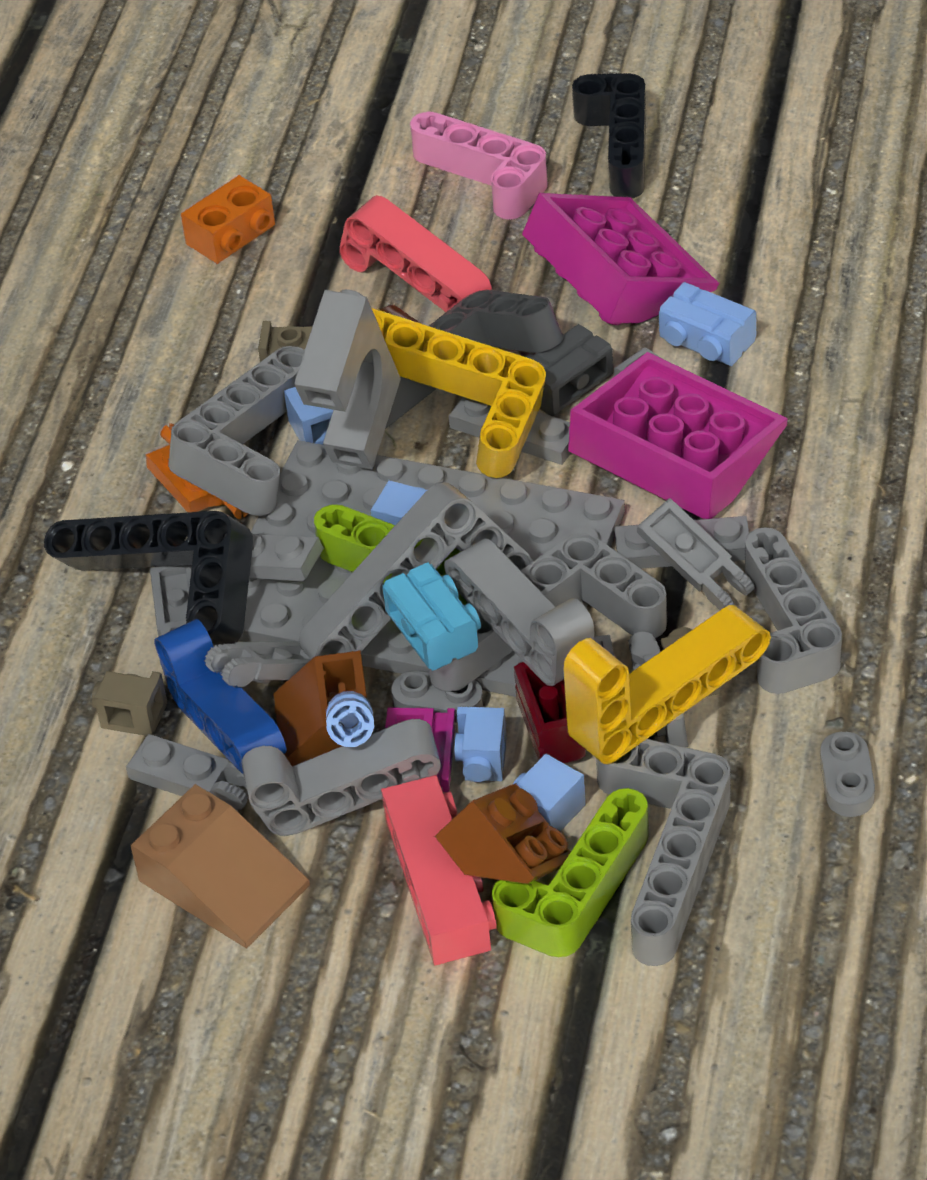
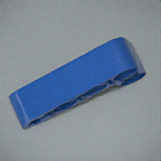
(217, 709)

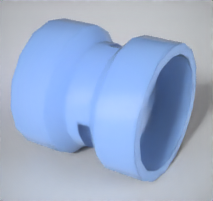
(349, 710)

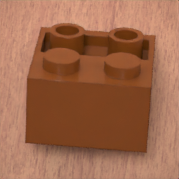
(304, 701)
(504, 838)

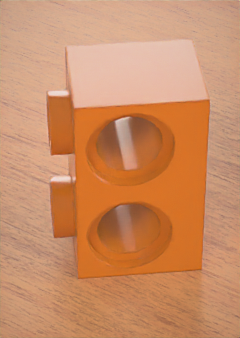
(228, 219)

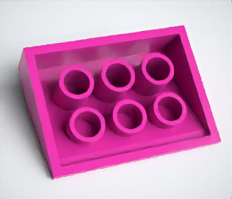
(612, 254)
(674, 434)

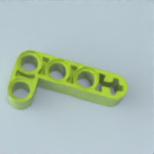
(352, 536)
(562, 914)

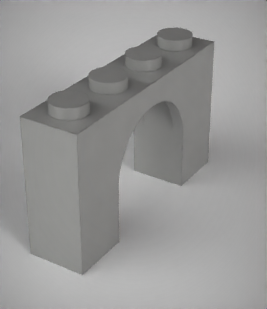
(352, 374)

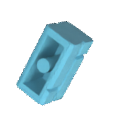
(432, 615)

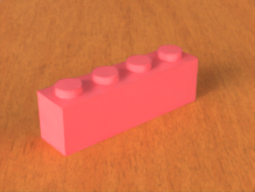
(443, 897)

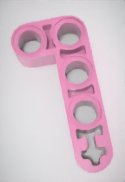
(506, 163)

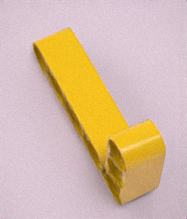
(477, 372)
(619, 710)

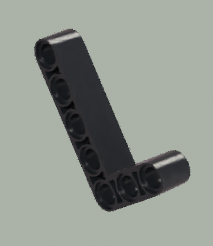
(161, 542)

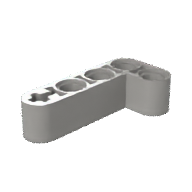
(519, 610)
(807, 635)
(339, 780)

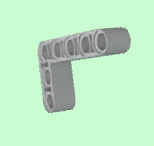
(210, 439)
(397, 556)
(581, 570)
(699, 796)

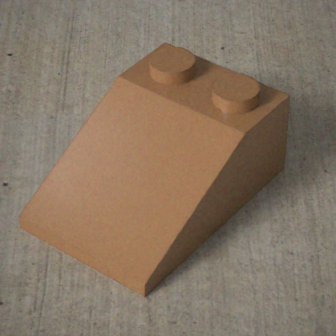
(217, 867)

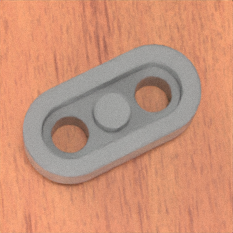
(416, 691)
(847, 764)

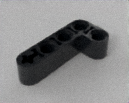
(619, 103)

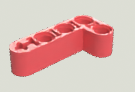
(409, 250)

